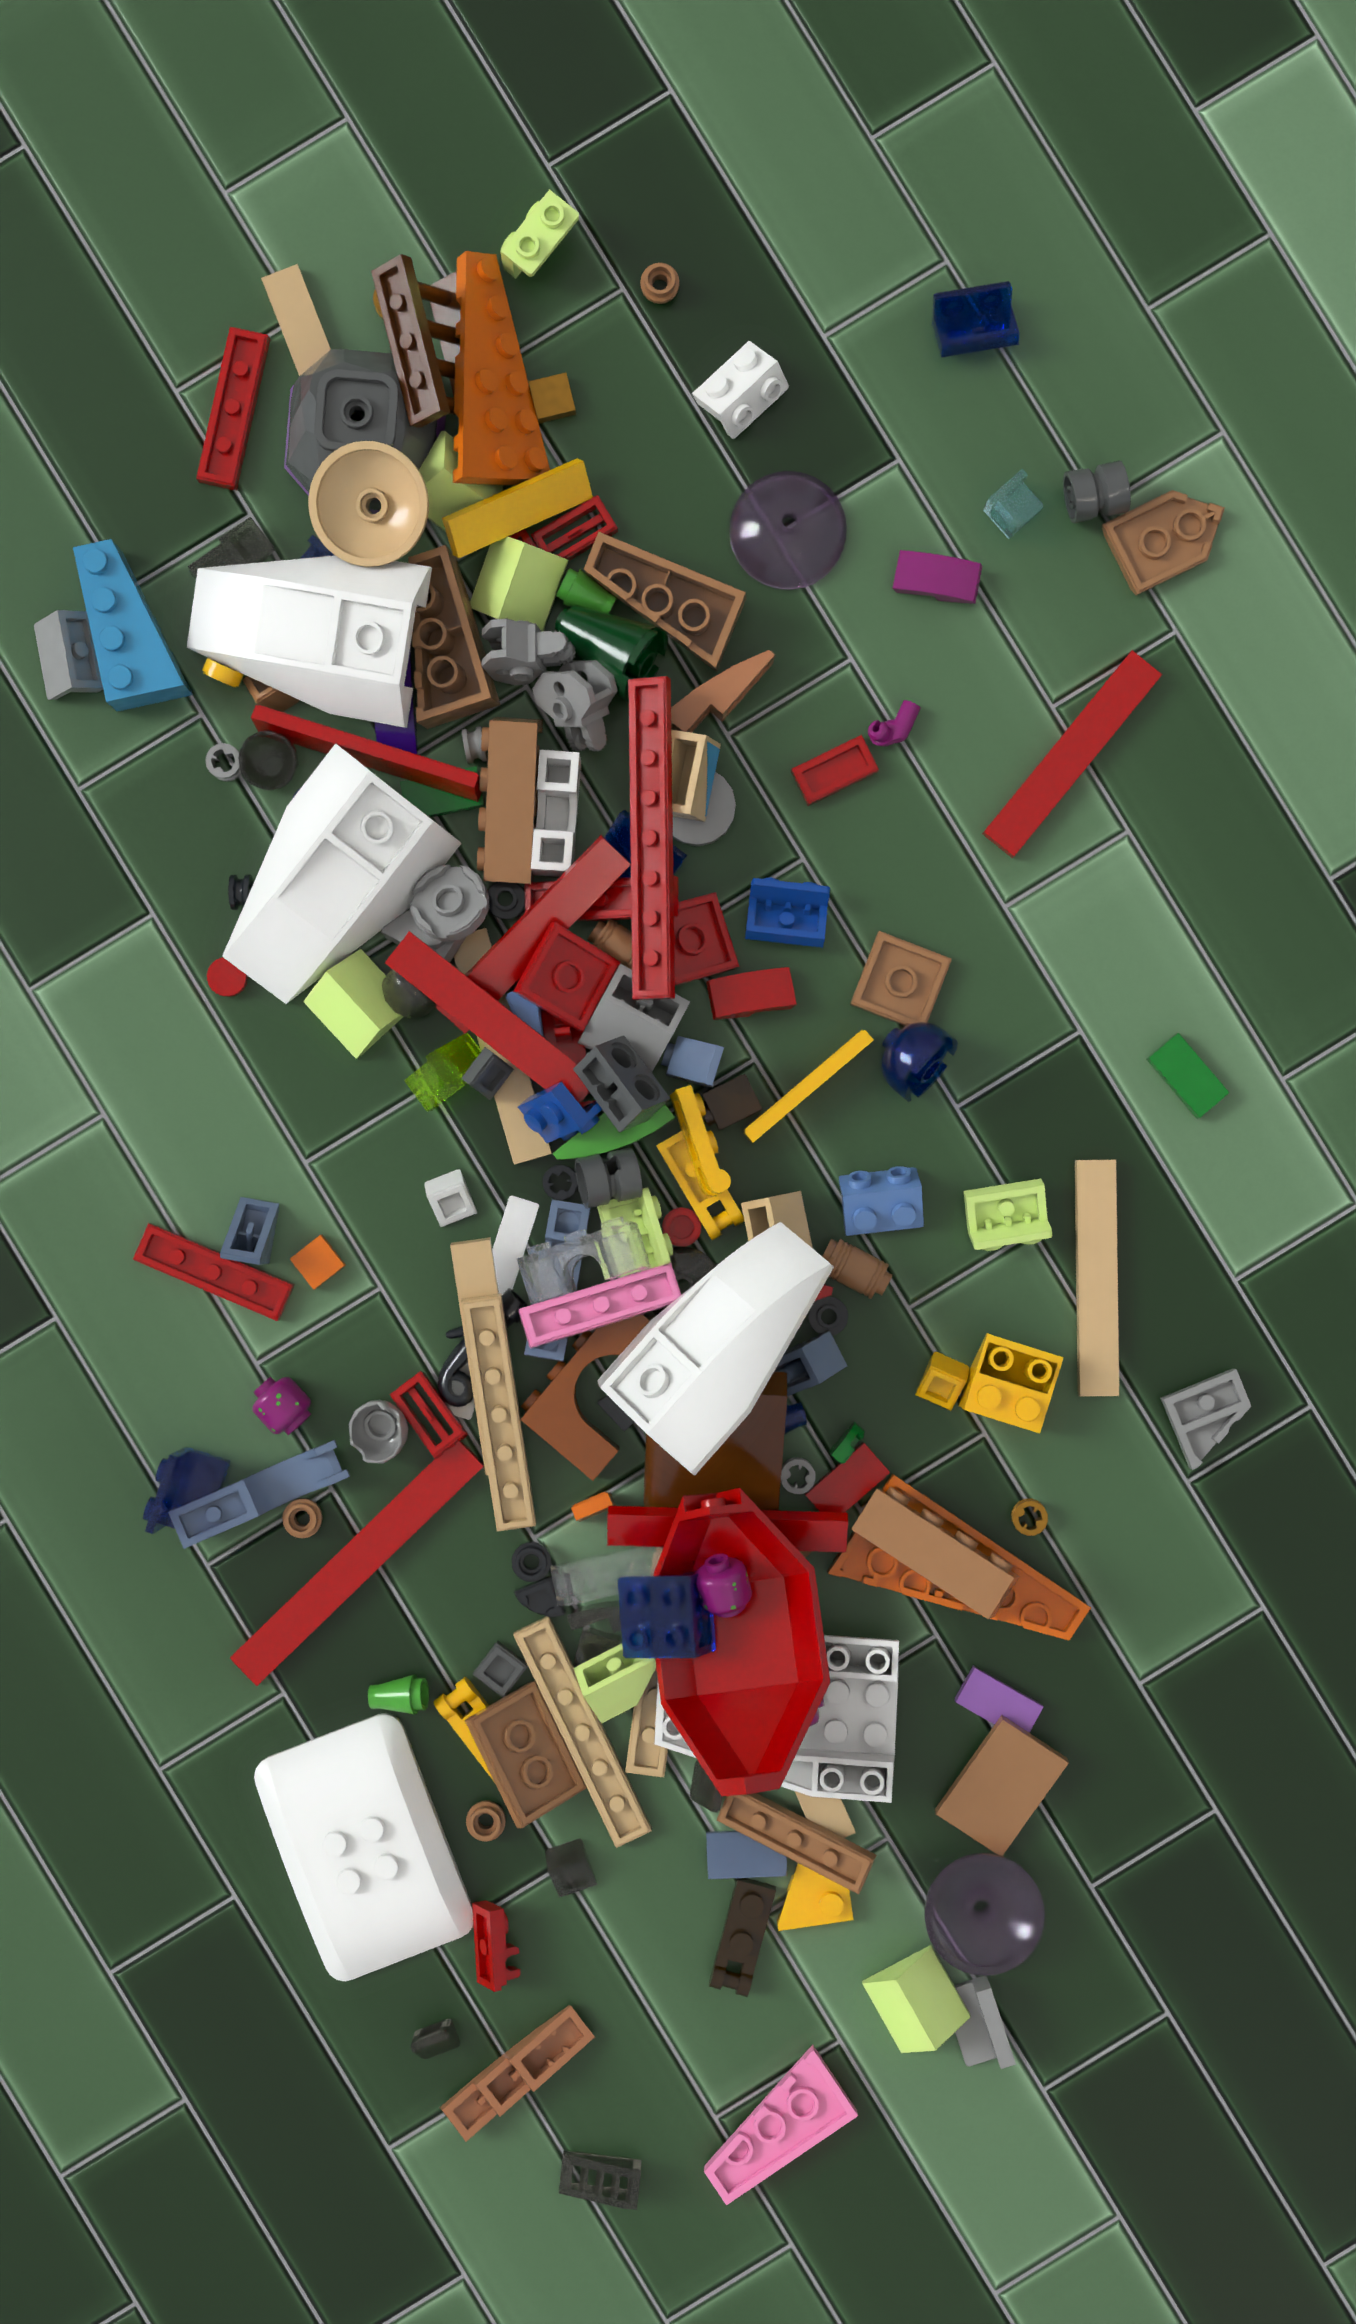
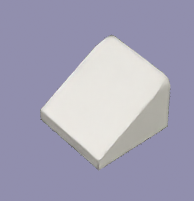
(450, 1198)

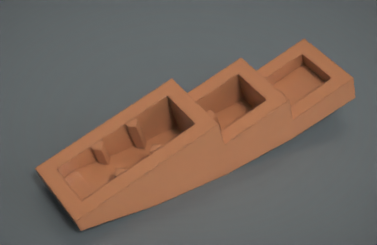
(720, 693)
(517, 2072)

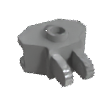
(523, 651)
(577, 702)

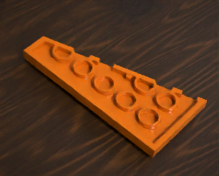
(492, 396)
(1032, 1602)

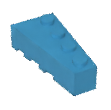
(126, 637)

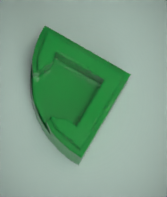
(844, 1446)

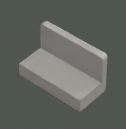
(67, 654)
(983, 2033)

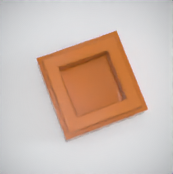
(317, 1262)
(592, 1506)

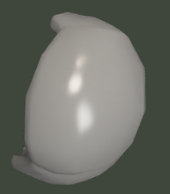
(378, 1431)

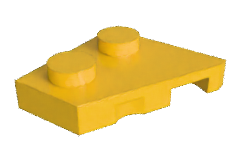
(813, 1901)

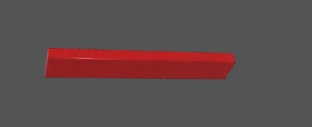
(370, 753)
(1072, 754)
(560, 904)
(484, 1015)
(802, 1528)

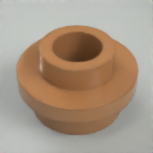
(656, 272)
(290, 1521)
(482, 1832)

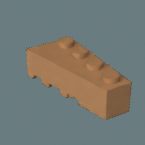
(682, 602)
(448, 647)
(509, 799)
(936, 1553)

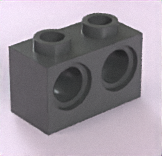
(621, 1083)

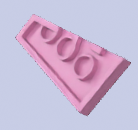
(788, 2122)

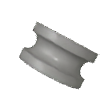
(472, 745)
(218, 772)
(809, 1476)

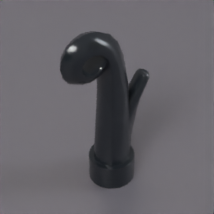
(458, 1358)

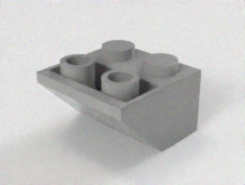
(644, 1023)

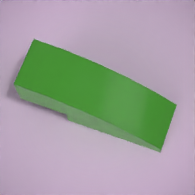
(606, 1138)

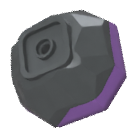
(327, 398)

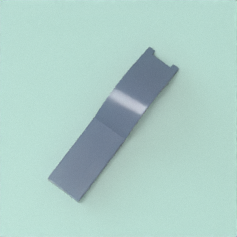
(257, 1494)

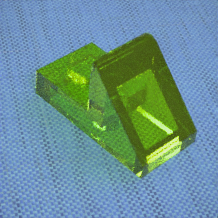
(443, 1071)

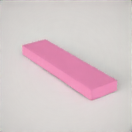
(599, 1305)

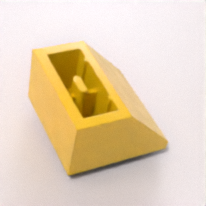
(1011, 1383)

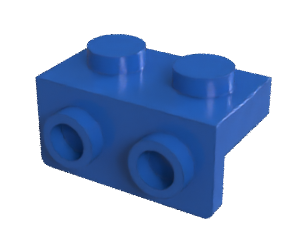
(787, 912)
(558, 1114)

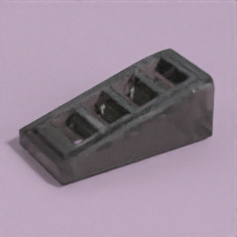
(598, 2193)

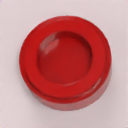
(226, 978)
(682, 1226)

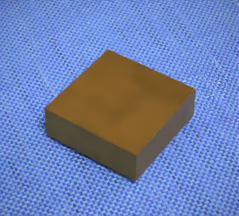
(552, 397)

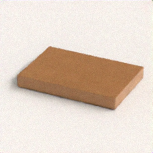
(525, 1754)
(1001, 1786)

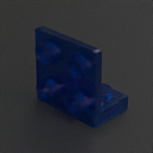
(182, 1479)
(664, 1617)

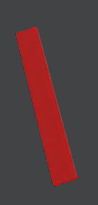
(651, 838)
(356, 1562)

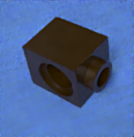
(730, 1103)

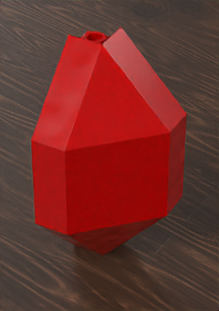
(764, 1682)

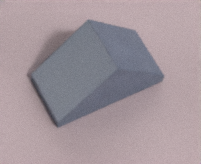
(251, 1232)

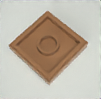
(900, 980)

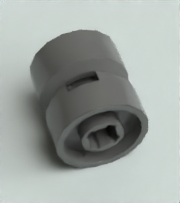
(1103, 491)
(609, 1177)

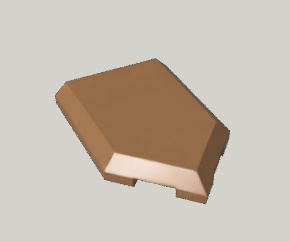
(1162, 538)

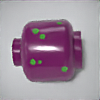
(281, 1405)
(723, 1585)

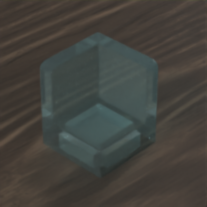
(1013, 505)

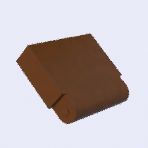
(746, 1460)

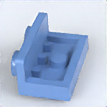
(881, 1200)

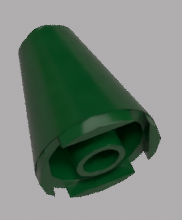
(617, 643)

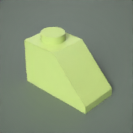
(614, 1682)

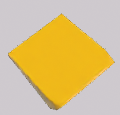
(943, 1380)

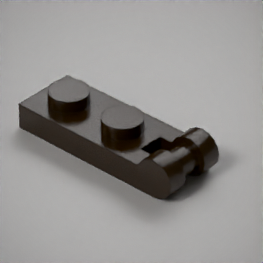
(742, 1934)

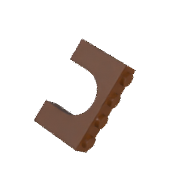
(556, 1412)

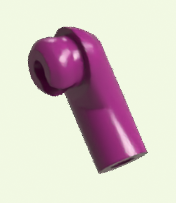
(897, 729)

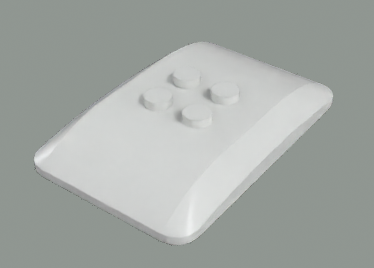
(364, 1847)

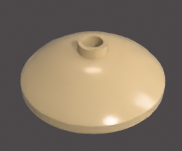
(342, 499)

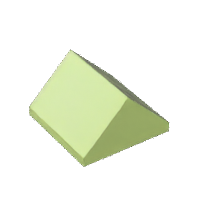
(443, 494)
(518, 582)
(353, 1003)
(917, 2002)

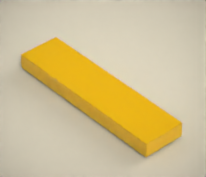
(517, 508)
(807, 1085)

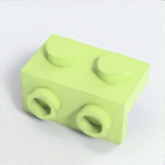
(538, 235)
(645, 1213)
(1007, 1215)

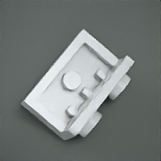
(742, 388)

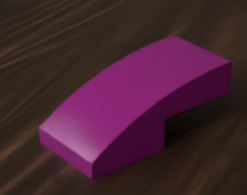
(937, 576)

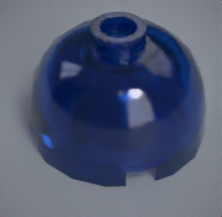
(915, 1057)

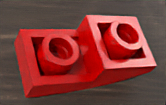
(750, 993)

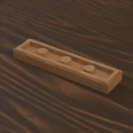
(798, 1839)

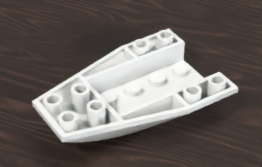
(315, 630)
(333, 875)
(717, 1345)
(855, 1738)

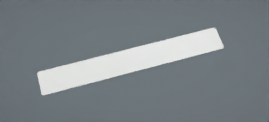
(508, 1247)

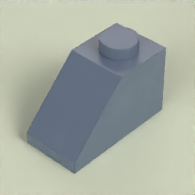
(692, 1061)
(811, 1362)

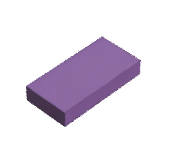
(994, 1698)

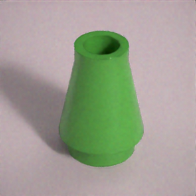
(582, 590)
(400, 1695)

